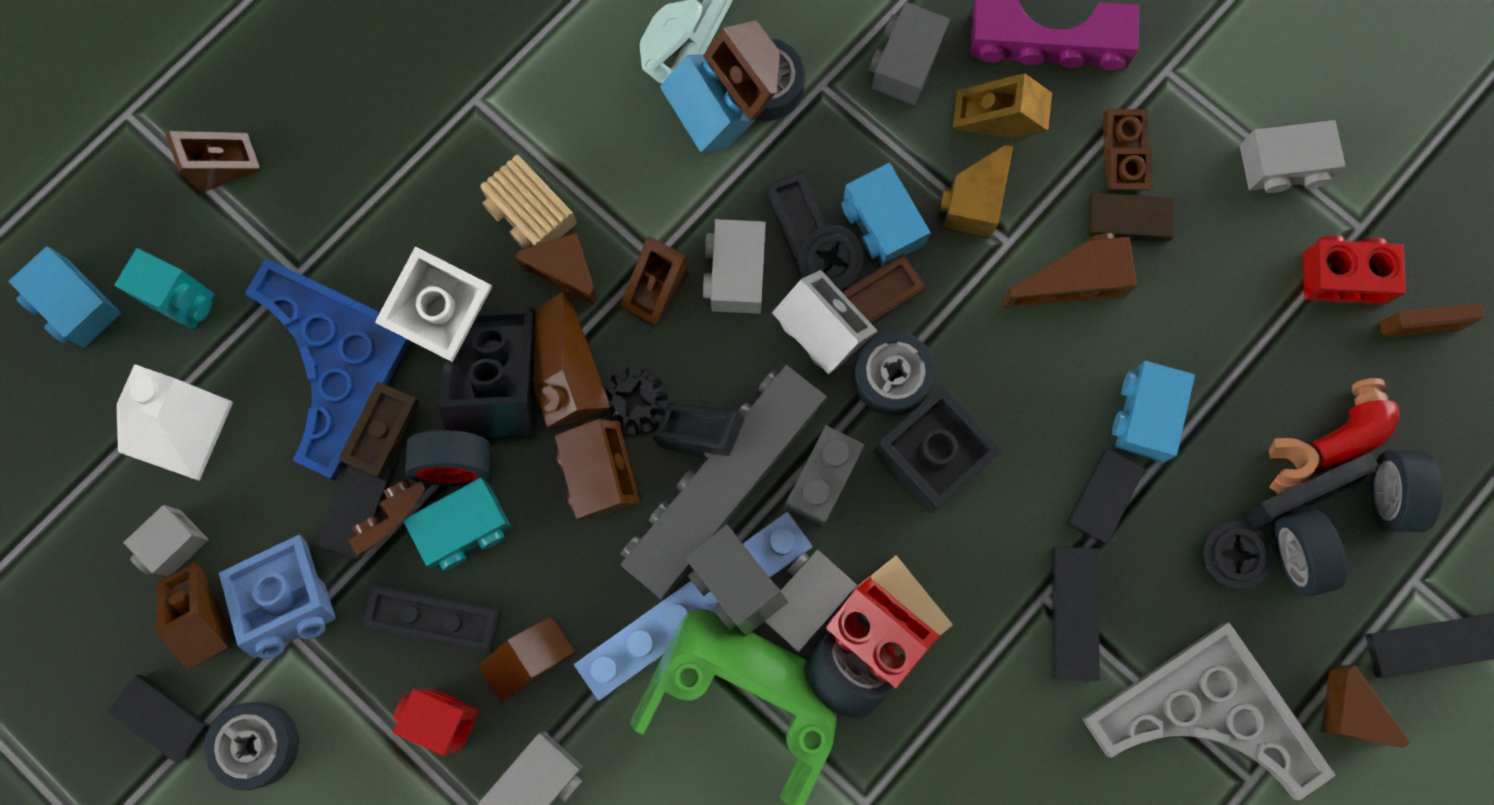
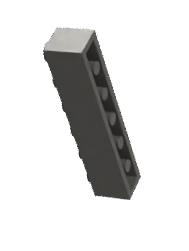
(723, 482)

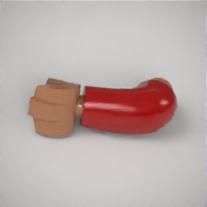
(1367, 429)

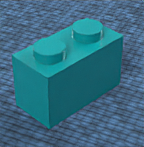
(165, 289)
(458, 525)

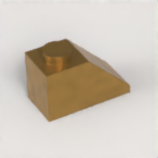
(1004, 107)
(977, 195)

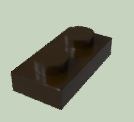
(379, 430)

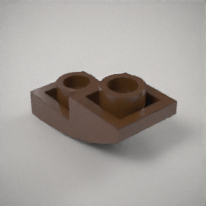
(1125, 149)
(396, 507)

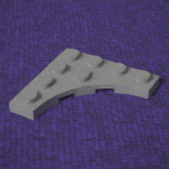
(1219, 696)

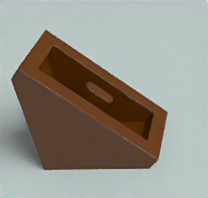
(212, 157)
(561, 265)
(655, 281)
(526, 658)
(1356, 710)

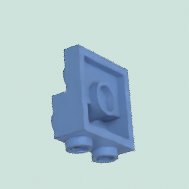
(276, 599)

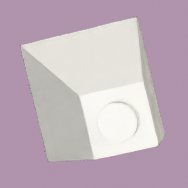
(433, 304)
(169, 422)

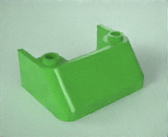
(708, 648)

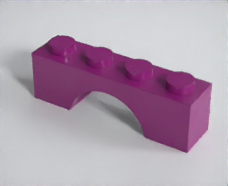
(1006, 32)

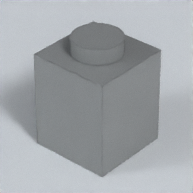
(164, 542)

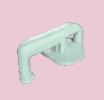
(677, 25)

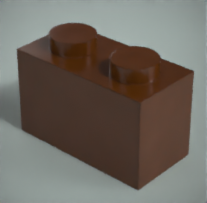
(596, 469)

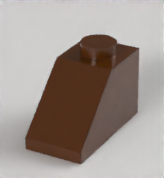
(746, 65)
(190, 617)

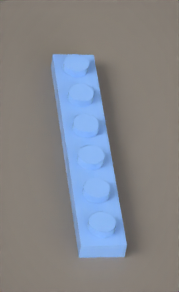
(650, 634)

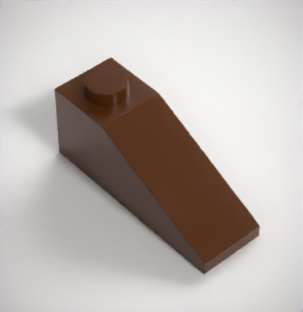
(1090, 272)
(563, 366)

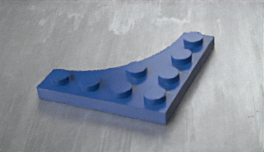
(341, 356)

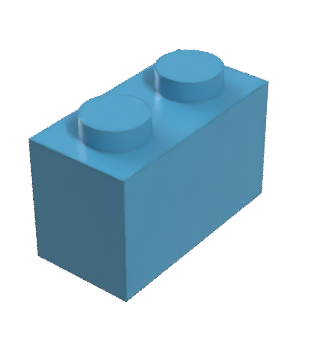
(704, 105)
(884, 215)
(64, 298)
(1153, 411)

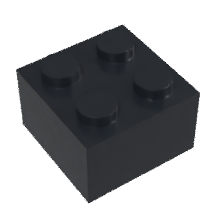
(936, 450)

